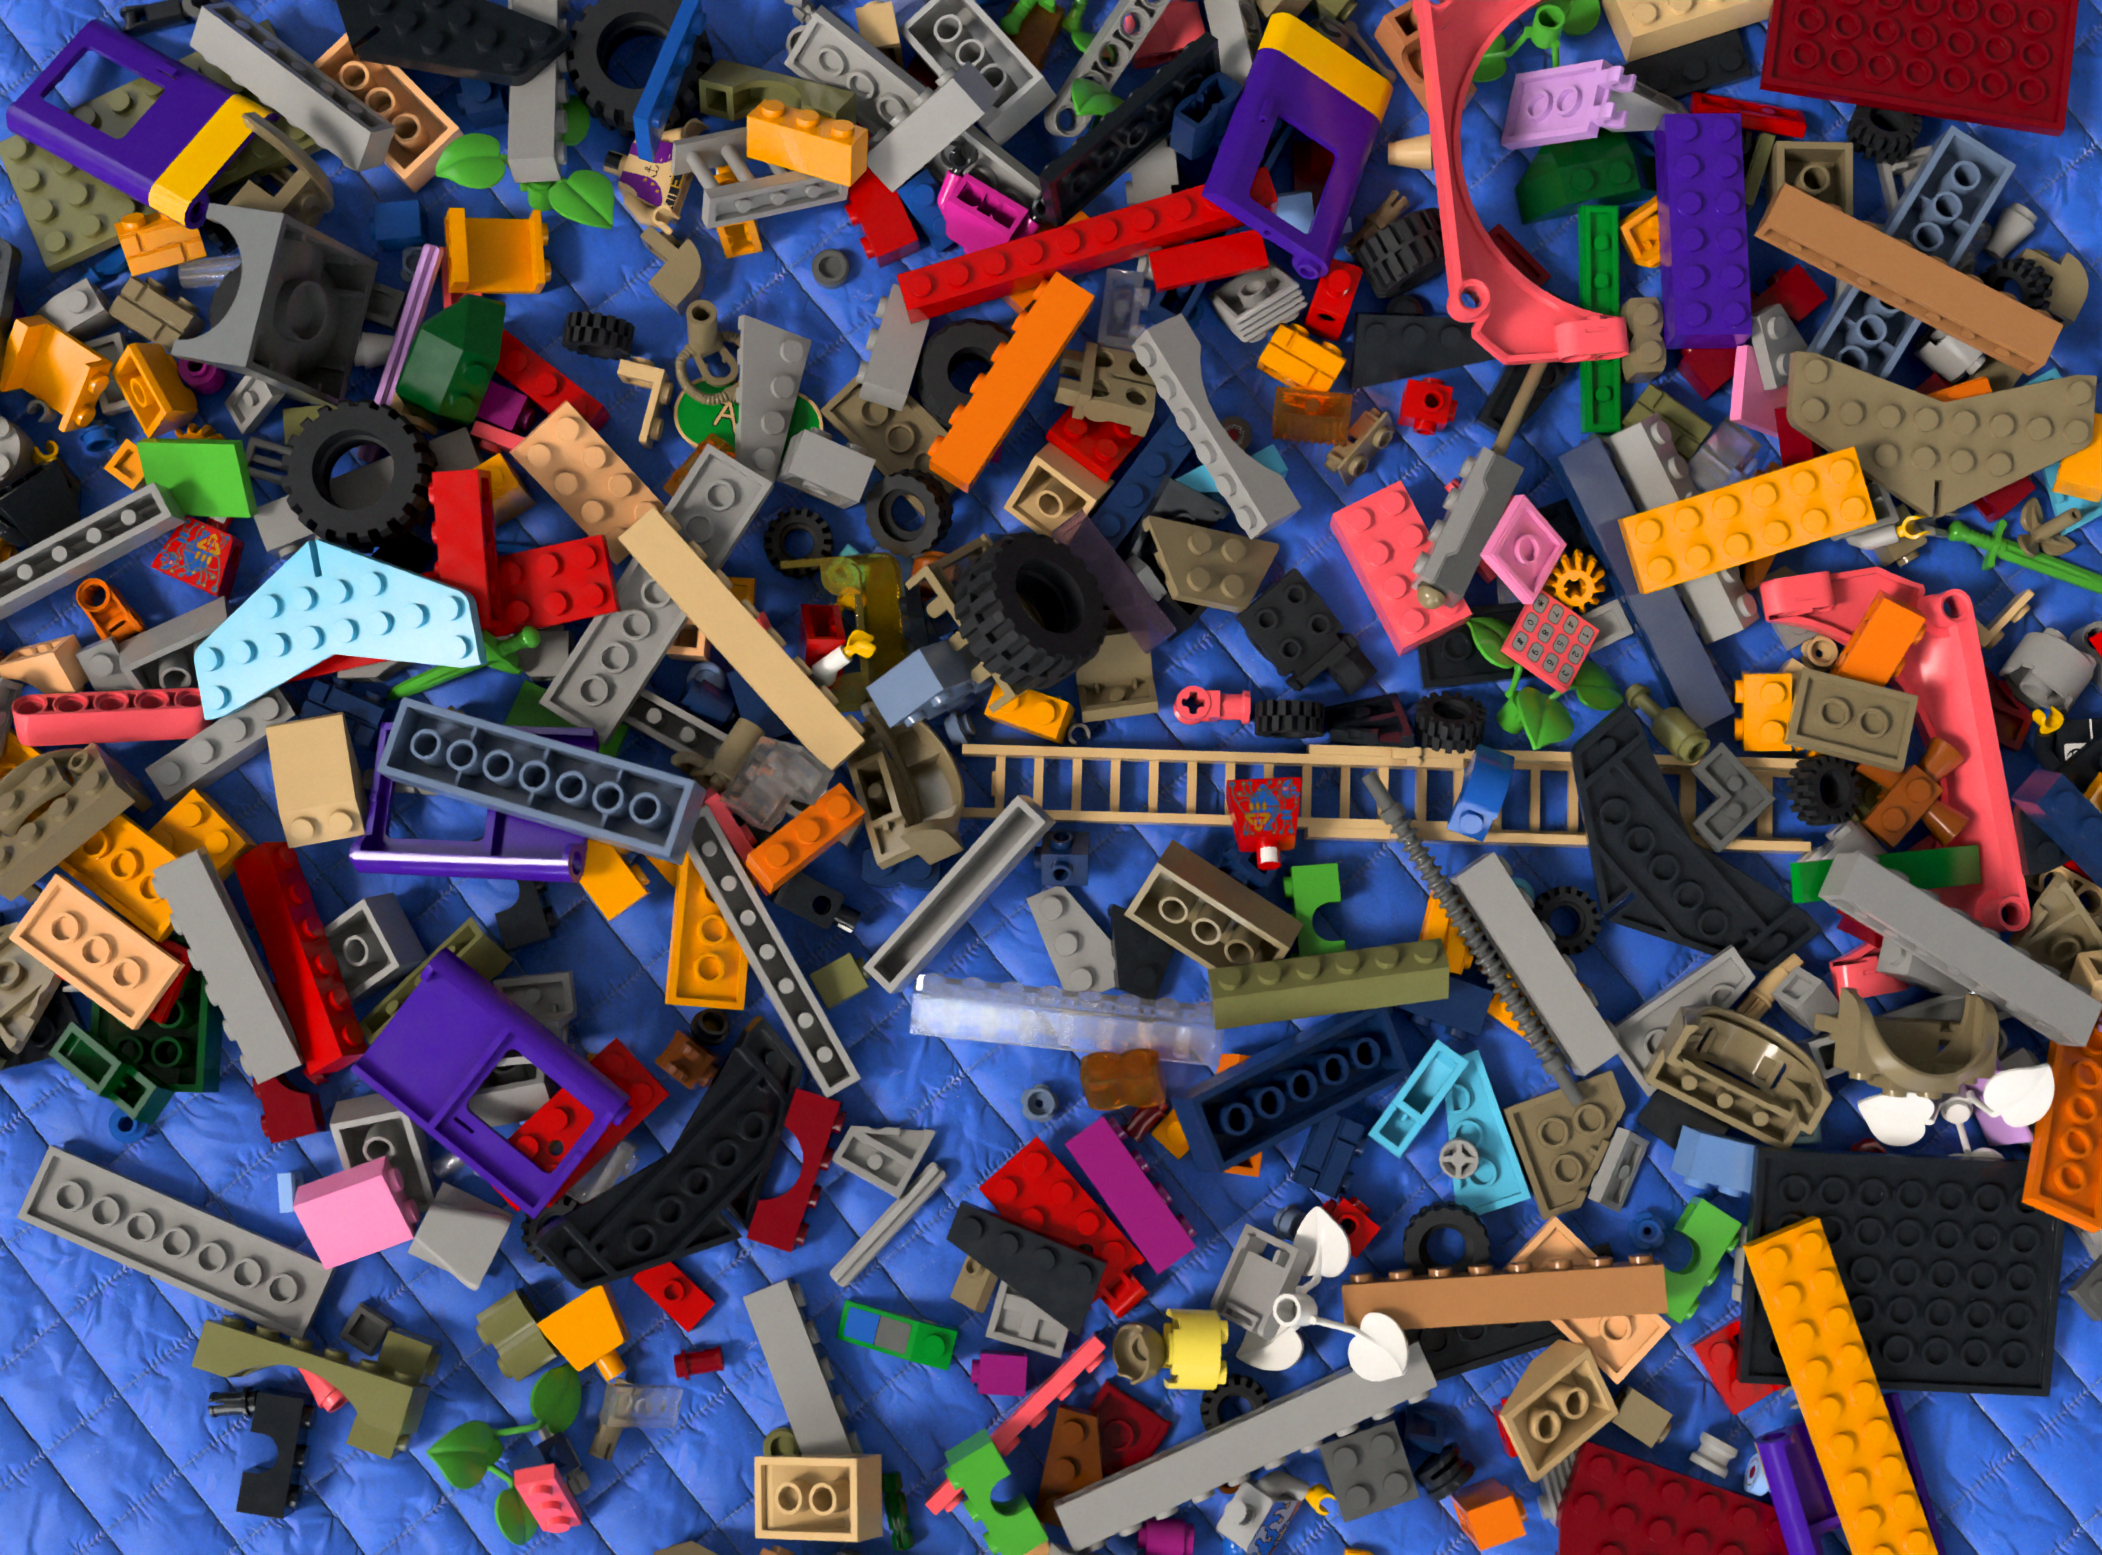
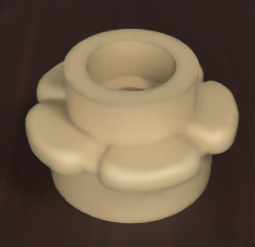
(1826, 646)

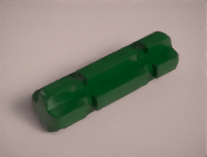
(897, 1511)

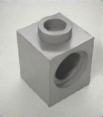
(1803, 996)

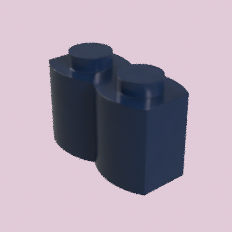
(1204, 115)
(912, 873)

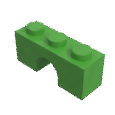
(1308, 889)
(1710, 1236)
(977, 1469)

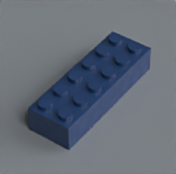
(1289, 1087)

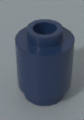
(708, 703)

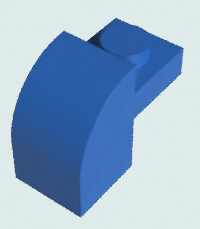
(1481, 793)

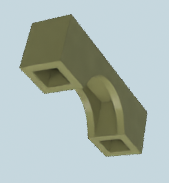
(736, 89)

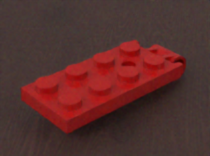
(567, 1118)
(1047, 1198)

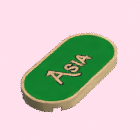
(697, 420)

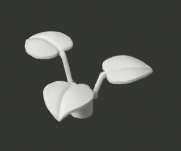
(2016, 1094)
(1379, 1345)

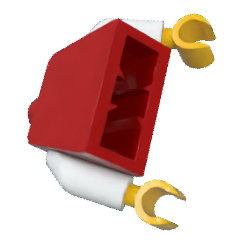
(824, 640)

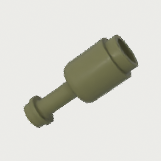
(1670, 726)

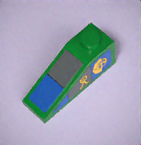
(898, 1334)

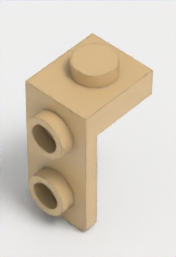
(644, 374)
(2013, 611)

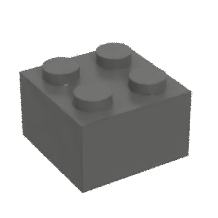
(1368, 1469)

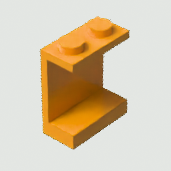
(496, 254)
(55, 370)

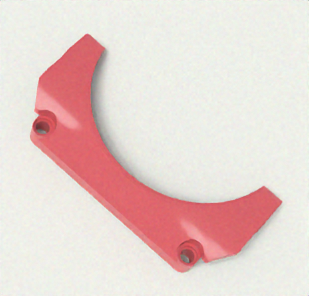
(1511, 313)
(1951, 705)

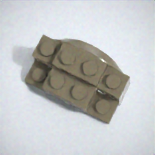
(907, 801)
(1903, 1051)

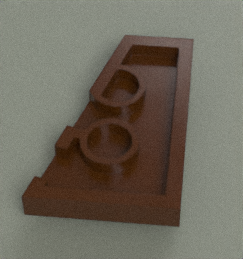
(1071, 1460)

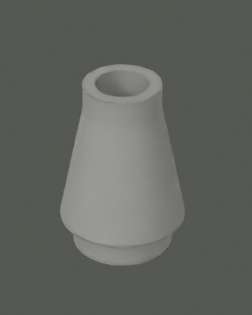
(2010, 229)

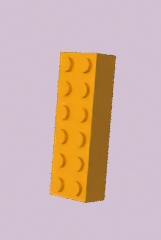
(1747, 520)

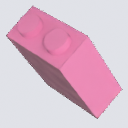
(356, 1212)

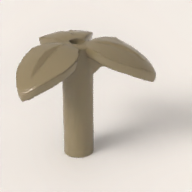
(2045, 534)

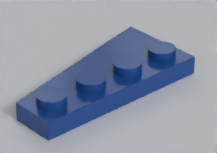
(663, 84)

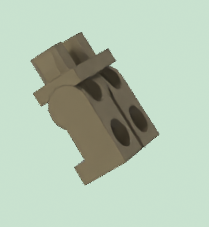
(1107, 387)

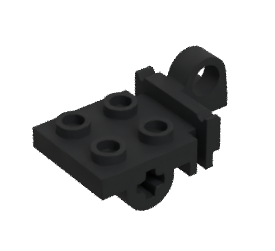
(1300, 637)

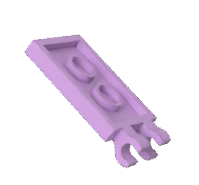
(1564, 104)

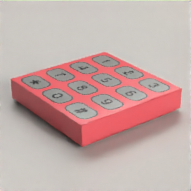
(1550, 641)

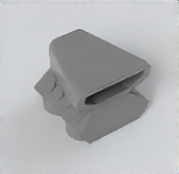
(461, 1234)

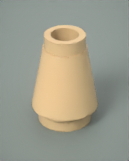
(1412, 153)

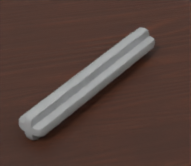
(888, 1225)

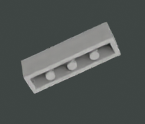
(930, 126)
(221, 746)

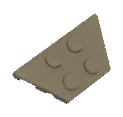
(1209, 564)
(2058, 929)
(24, 991)

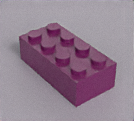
(1129, 1193)

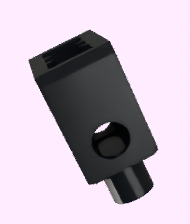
(798, 897)

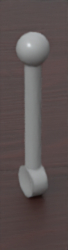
(1352, 33)

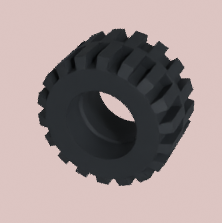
(1403, 253)

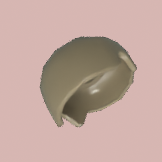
(1138, 1352)

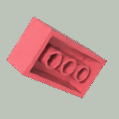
(1382, 542)

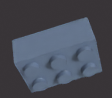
(926, 684)

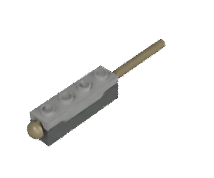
(1472, 511)

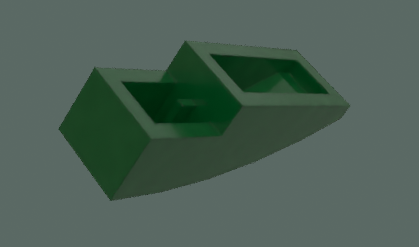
(111, 1074)

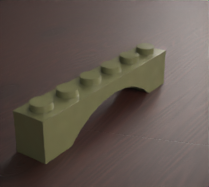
(380, 1398)

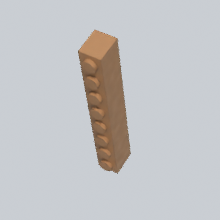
(1909, 279)
(1510, 1294)

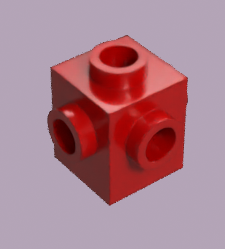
(1415, 402)
(1361, 1228)

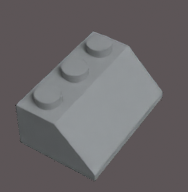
(166, 653)
(512, 1094)

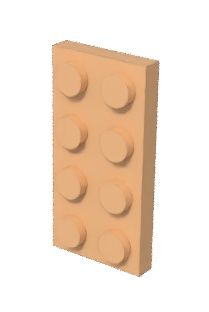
(585, 477)
(96, 951)
(1613, 1341)

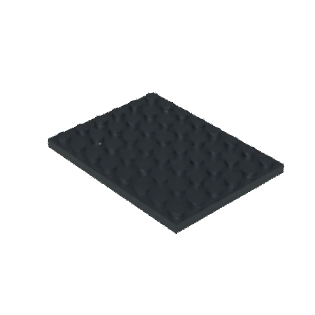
(1934, 1257)

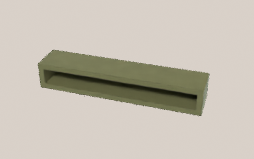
(1328, 983)

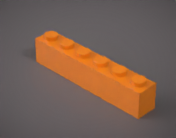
(1011, 382)

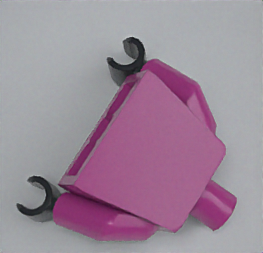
(979, 214)

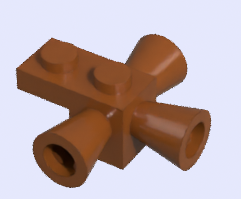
(1914, 796)

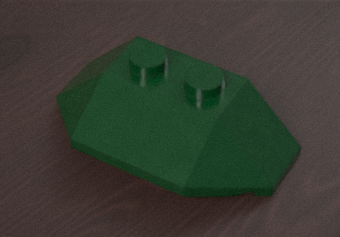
(1586, 172)
(453, 362)

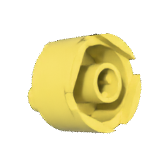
(1194, 1349)

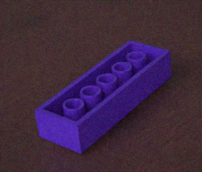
(1702, 231)

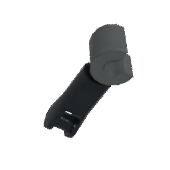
(160, 15)

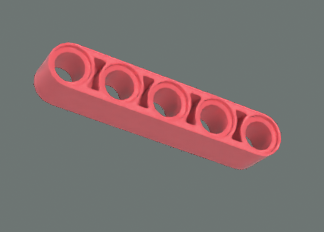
(108, 716)

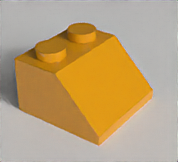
(154, 388)

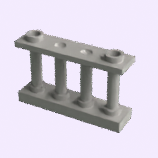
(750, 196)

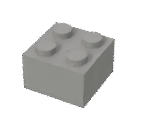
(825, 468)

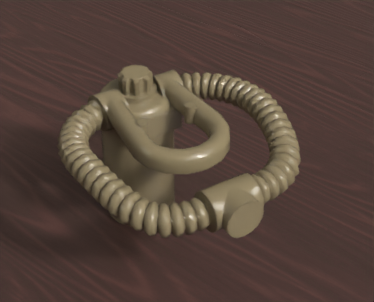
(703, 341)
(727, 760)

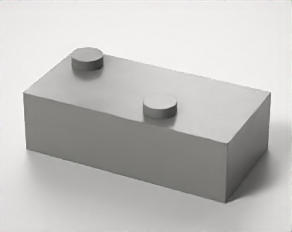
(961, 31)

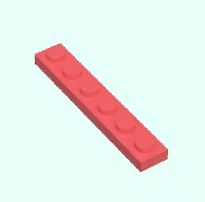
(1029, 1413)

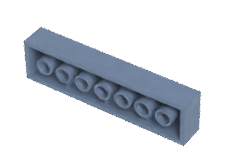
(1939, 219)
(542, 780)

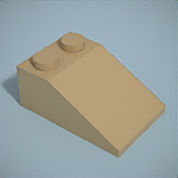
(317, 780)
(1556, 1407)
(818, 1497)

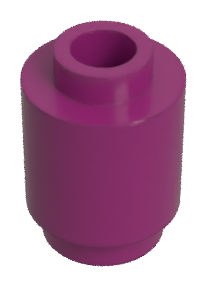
(201, 377)
(1166, 1537)

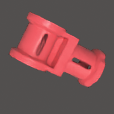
(1213, 707)

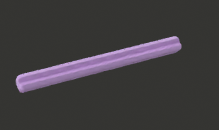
(405, 334)

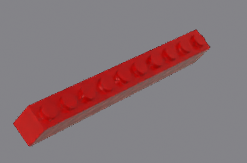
(1071, 250)

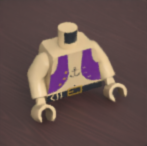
(651, 188)

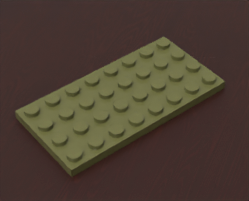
(75, 212)

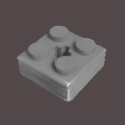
(1258, 302)

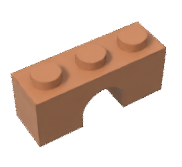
(1401, 42)

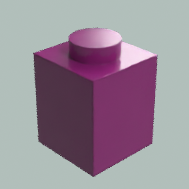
(506, 409)
(1000, 1372)

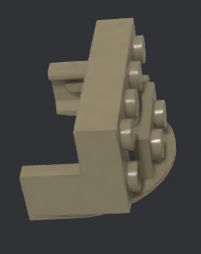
(97, 797)
(1751, 1052)

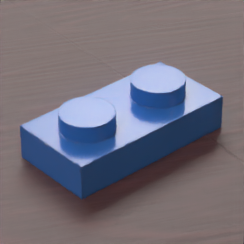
(920, 199)

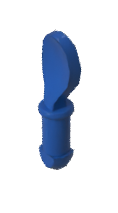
(111, 264)

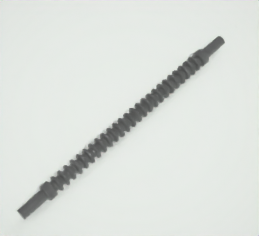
(1553, 1061)

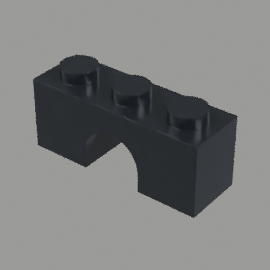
(529, 919)
(285, 1419)

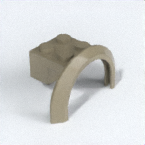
(302, 194)

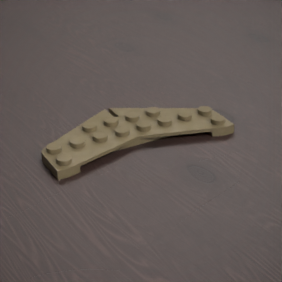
(1916, 440)

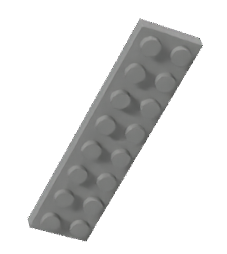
(843, 59)
(627, 646)
(176, 1242)

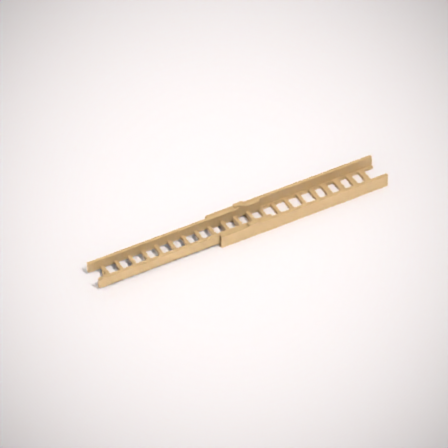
(1364, 757)

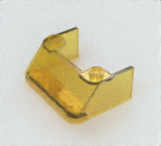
(876, 585)

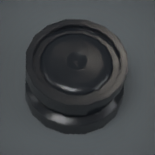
(1444, 1472)

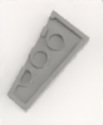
(1711, 984)

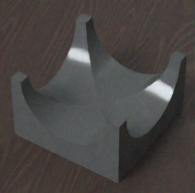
(294, 307)

